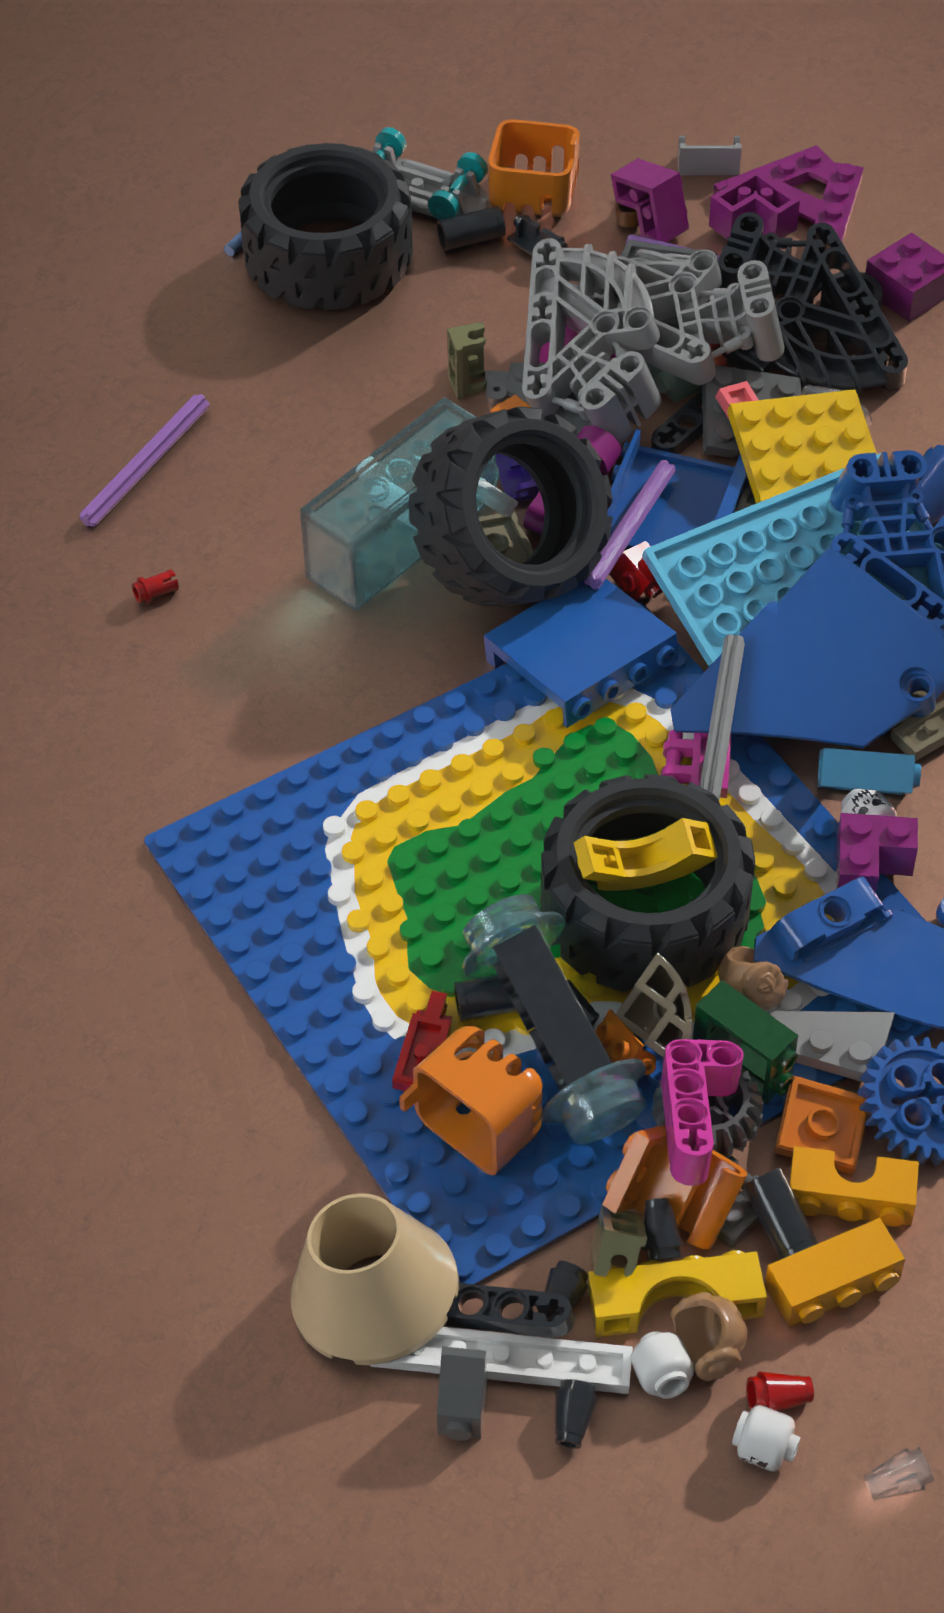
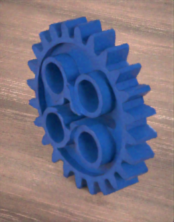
(915, 1069)

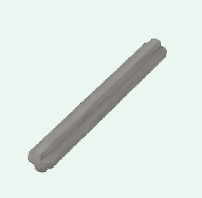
(722, 714)

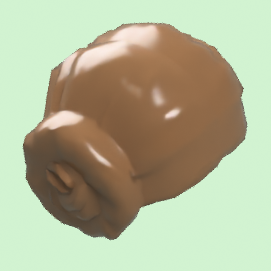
(757, 981)
(711, 1333)

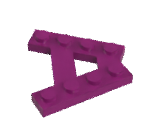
(812, 163)

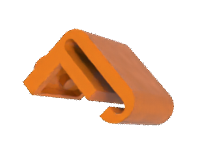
(647, 1176)

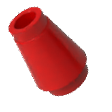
(778, 1390)

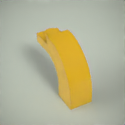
(647, 860)

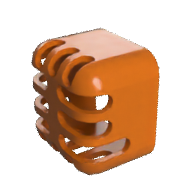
(531, 186)
(501, 1099)

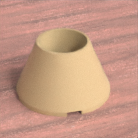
(376, 1309)

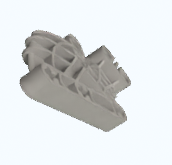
(734, 316)
(605, 388)

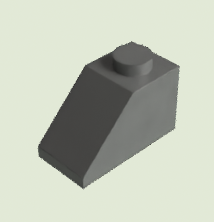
(461, 1393)

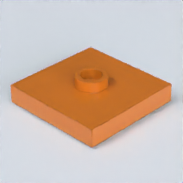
(822, 1119)

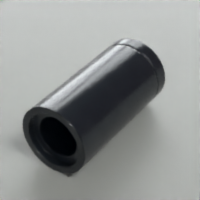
(471, 228)
(481, 998)
(780, 1214)

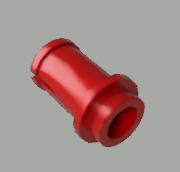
(154, 586)

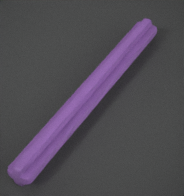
(144, 461)
(630, 523)

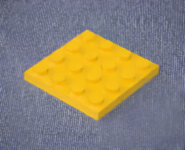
(798, 438)

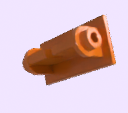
(622, 1043)

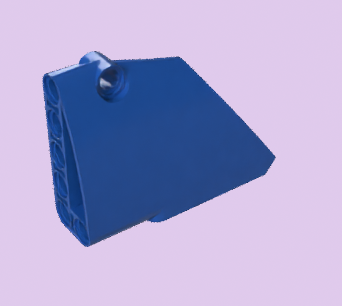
(827, 663)

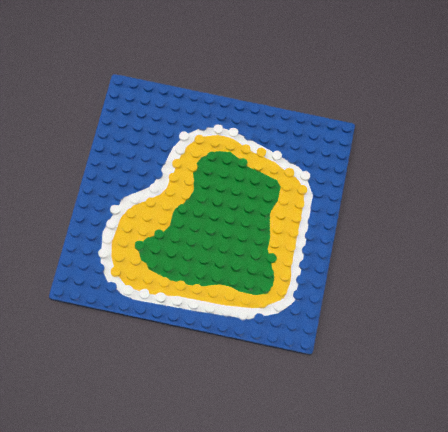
(350, 898)

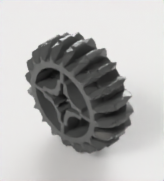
(726, 1130)

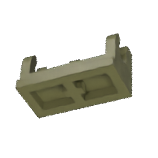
(466, 358)
(617, 1235)

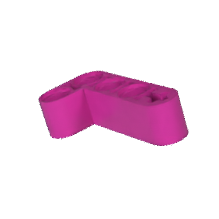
(688, 1077)

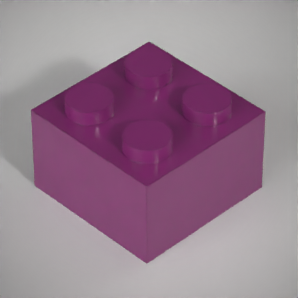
(909, 276)

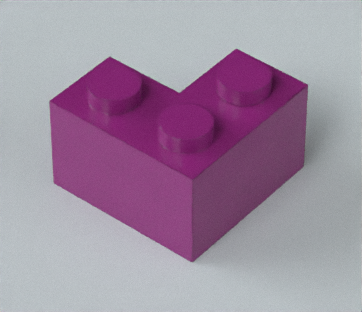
(756, 195)
(655, 196)
(874, 847)

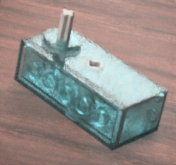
(360, 525)

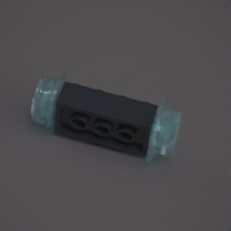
(514, 944)

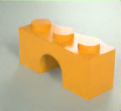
(886, 1195)

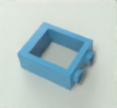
(868, 771)

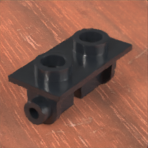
(529, 234)

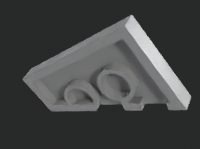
(837, 1040)

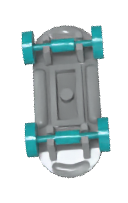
(434, 189)

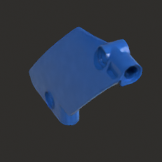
(863, 956)

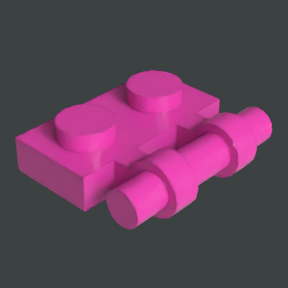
(677, 748)

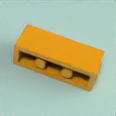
(834, 1273)

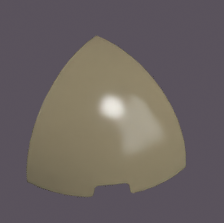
(658, 1006)

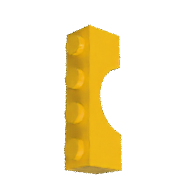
(621, 1301)

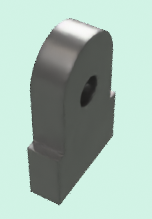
(496, 386)

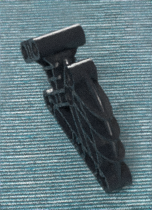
(842, 332)

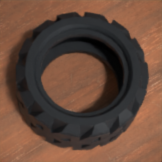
(332, 267)
(572, 497)
(621, 942)

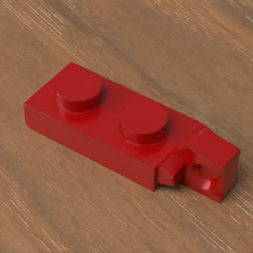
(424, 1035)

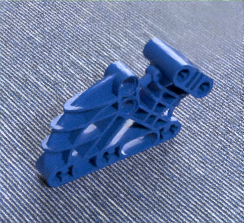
(882, 498)

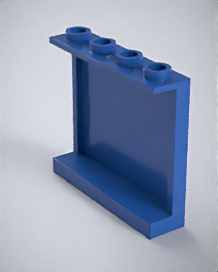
(693, 496)
(584, 647)

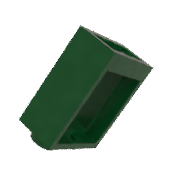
(765, 1041)

